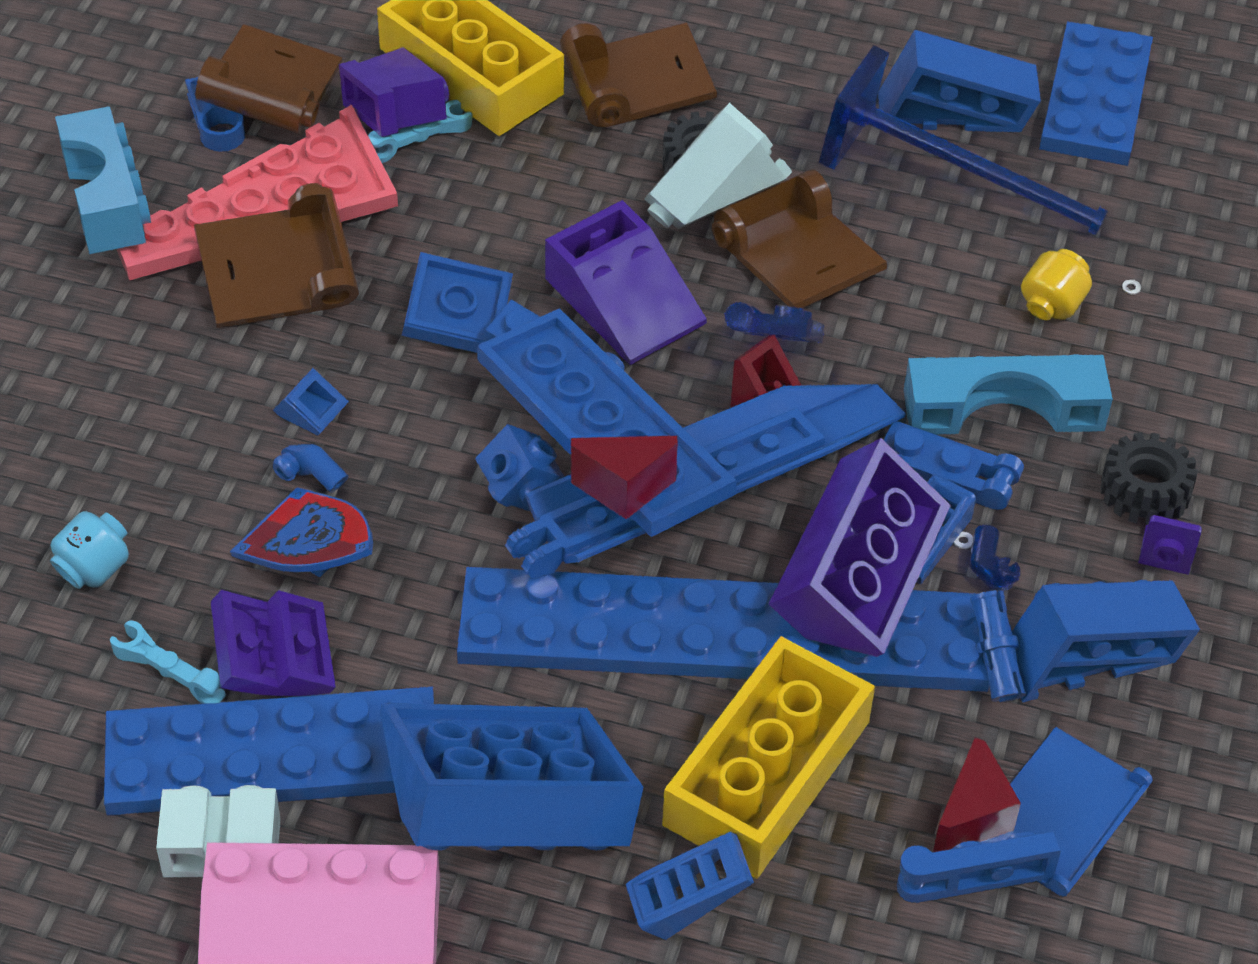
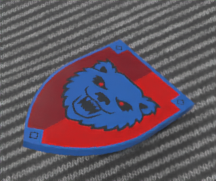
(308, 535)

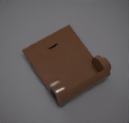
(636, 73)
(268, 79)
(795, 241)
(279, 260)

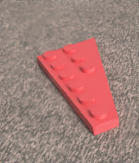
(331, 156)

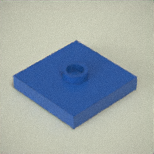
(454, 301)

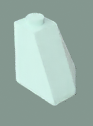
(715, 171)

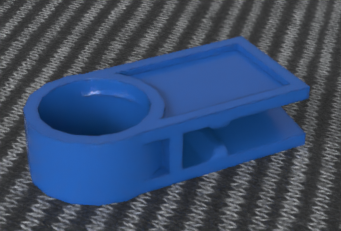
(209, 115)

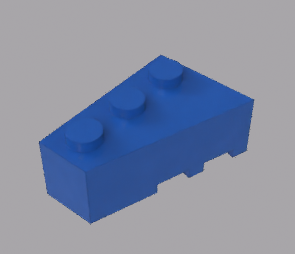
(959, 85)
(1098, 629)

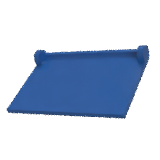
(1078, 797)

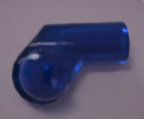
(987, 565)

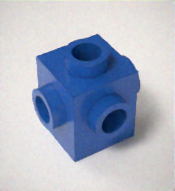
(516, 465)

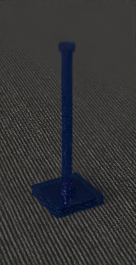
(857, 108)

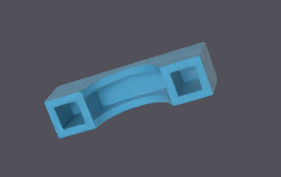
(113, 200)
(1063, 389)

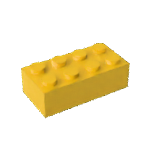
(481, 52)
(769, 753)

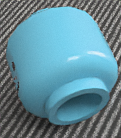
(89, 549)

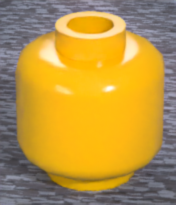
(1056, 284)

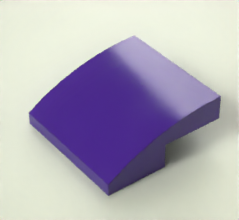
(272, 645)

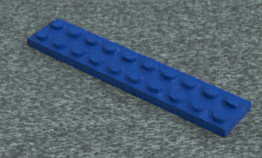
(694, 629)

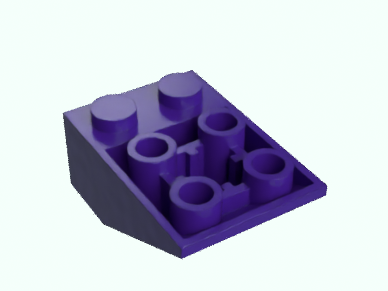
(622, 282)

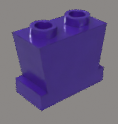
(393, 91)

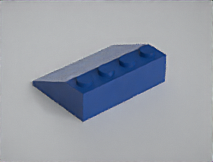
(508, 777)

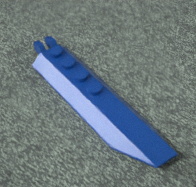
(748, 440)

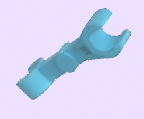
(455, 123)
(202, 684)

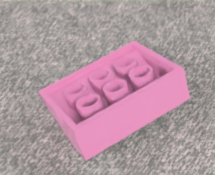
(319, 904)

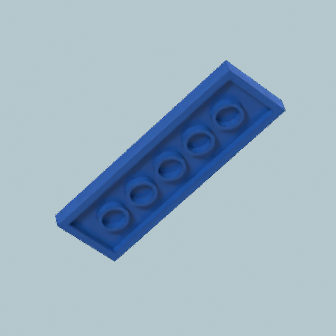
(586, 395)
(290, 744)

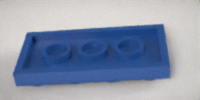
(1096, 93)

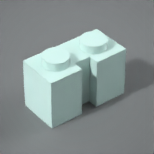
(195, 817)

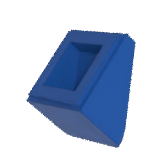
(311, 403)

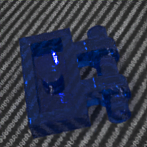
(785, 323)

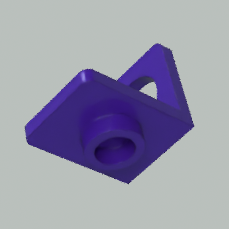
(1169, 544)

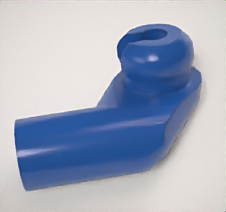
(309, 460)

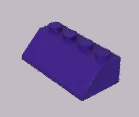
(861, 552)

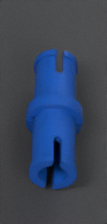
(997, 646)

